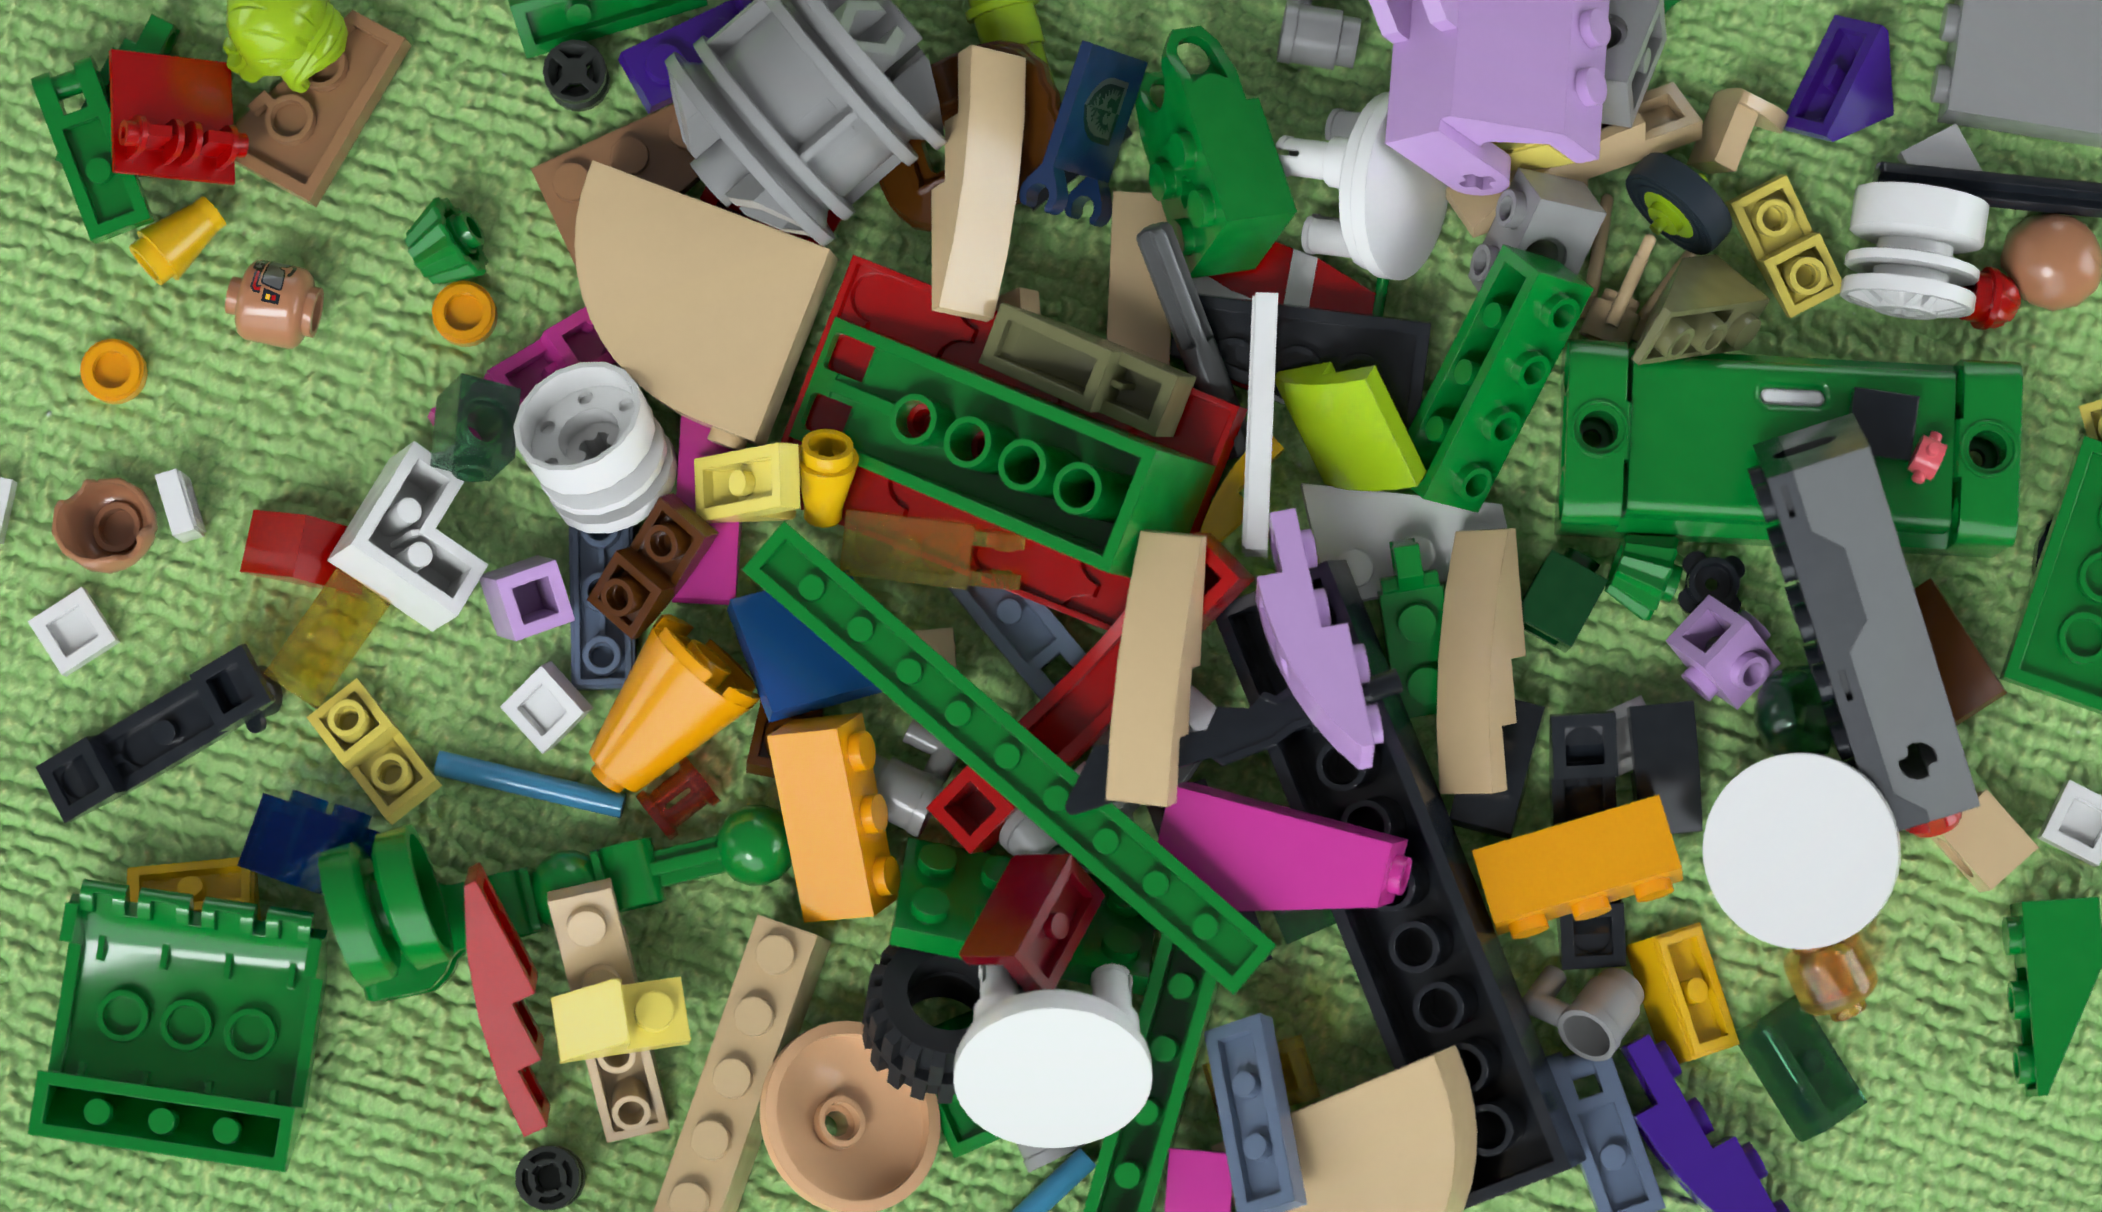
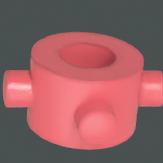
(1927, 457)

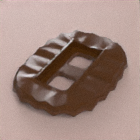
(910, 186)

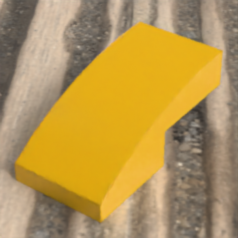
(1227, 506)

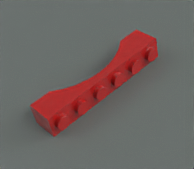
(1073, 712)

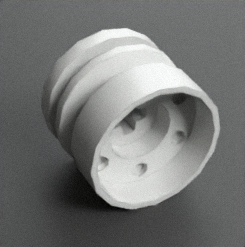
(1915, 241)
(595, 447)

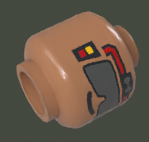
(275, 304)

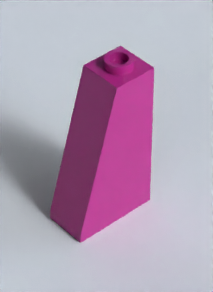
(1280, 856)

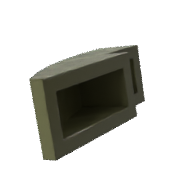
(1087, 370)

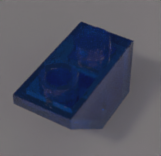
(292, 834)

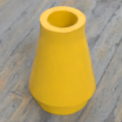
(175, 241)
(826, 475)

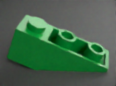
(2056, 970)

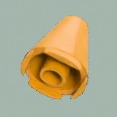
(668, 706)

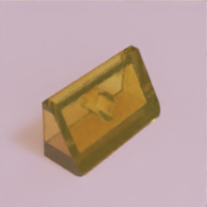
(327, 638)

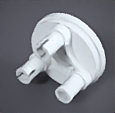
(1386, 202)
(1801, 850)
(1053, 1061)

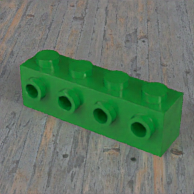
(1494, 375)

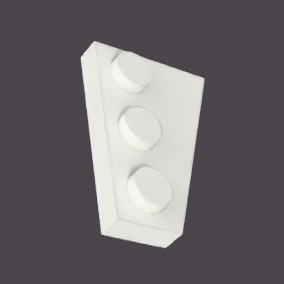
(1362, 523)

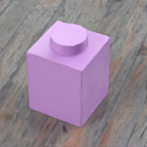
(526, 598)

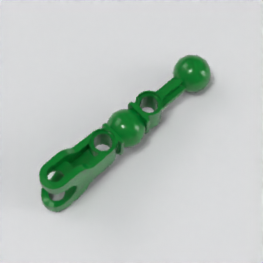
(748, 848)

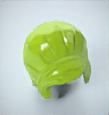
(283, 39)

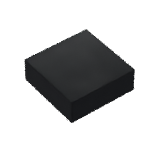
(1886, 421)

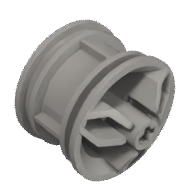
(805, 107)

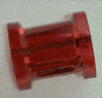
(658, 798)

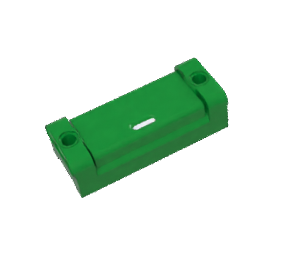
(1687, 427)

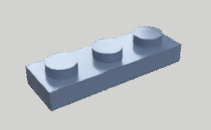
(1255, 1116)

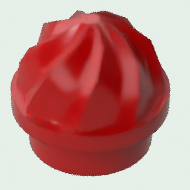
(1995, 300)

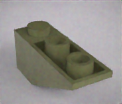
(1701, 313)

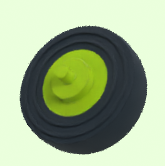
(1678, 203)

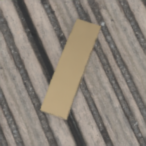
(980, 189)
(1133, 305)
(1476, 649)
(1155, 667)

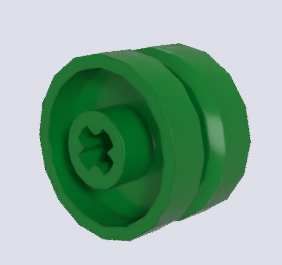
(385, 905)

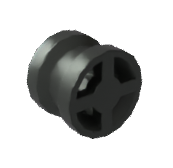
(568, 65)

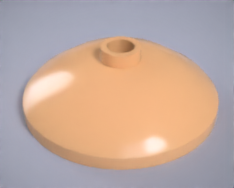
(882, 1133)

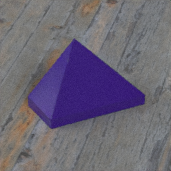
(1845, 82)

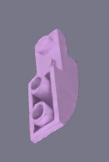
(1312, 654)

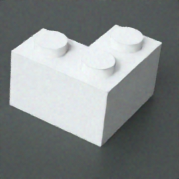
(396, 543)

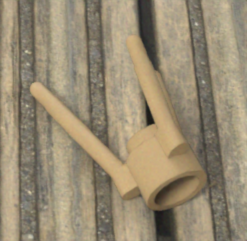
(1614, 314)

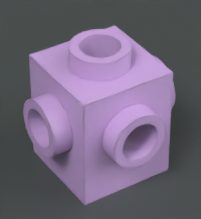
(1723, 652)

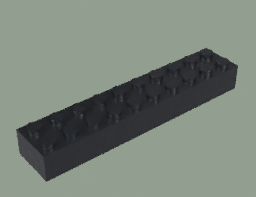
(1433, 952)

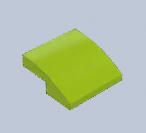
(1351, 428)

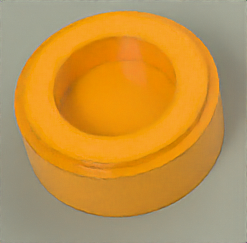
(464, 313)
(113, 371)

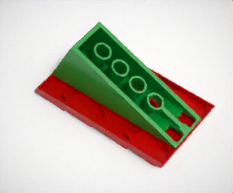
(992, 452)

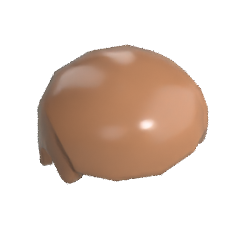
(2052, 260)
(105, 525)

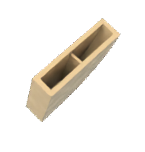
(697, 300)
(1391, 1141)

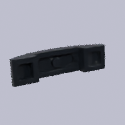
(157, 736)
(1582, 784)

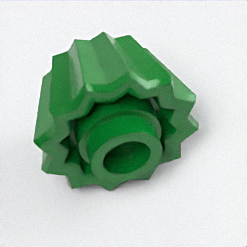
(446, 243)
(1644, 573)

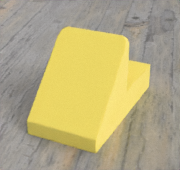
(749, 484)
(620, 1018)

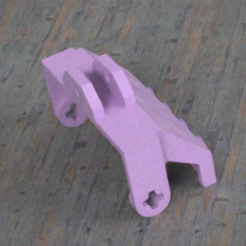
(1493, 75)

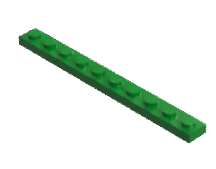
(1008, 757)

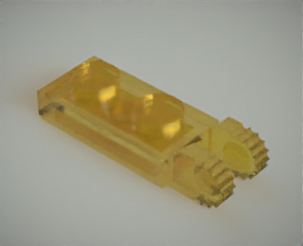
(923, 551)

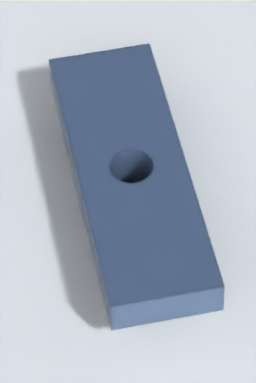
(599, 649)

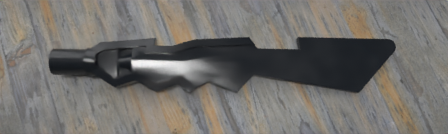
(1228, 738)

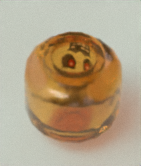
(1832, 978)

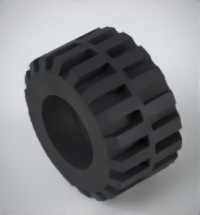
(898, 1036)

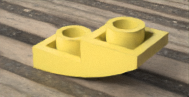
(1785, 246)
(374, 751)

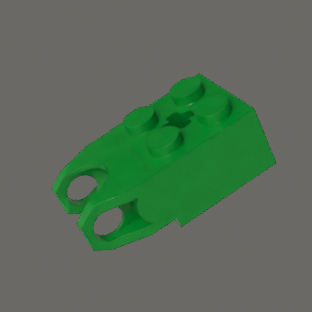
(1212, 160)

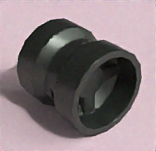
(559, 1180)

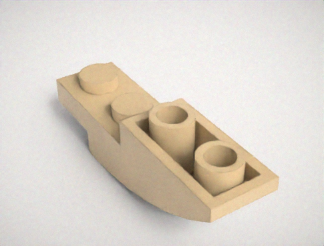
(1660, 125)
(594, 951)

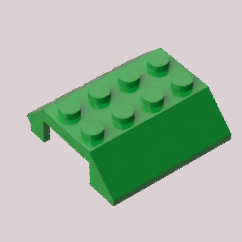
(183, 1027)

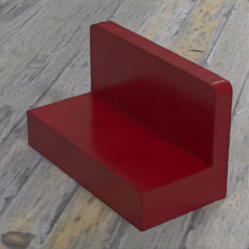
(1034, 919)

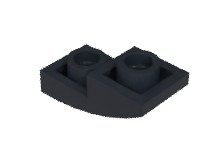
(1667, 761)
(1498, 812)

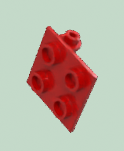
(173, 118)

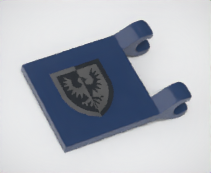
(1087, 133)

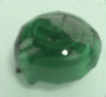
(1791, 713)

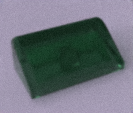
(1800, 1069)

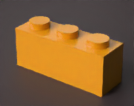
(834, 817)
(1579, 867)

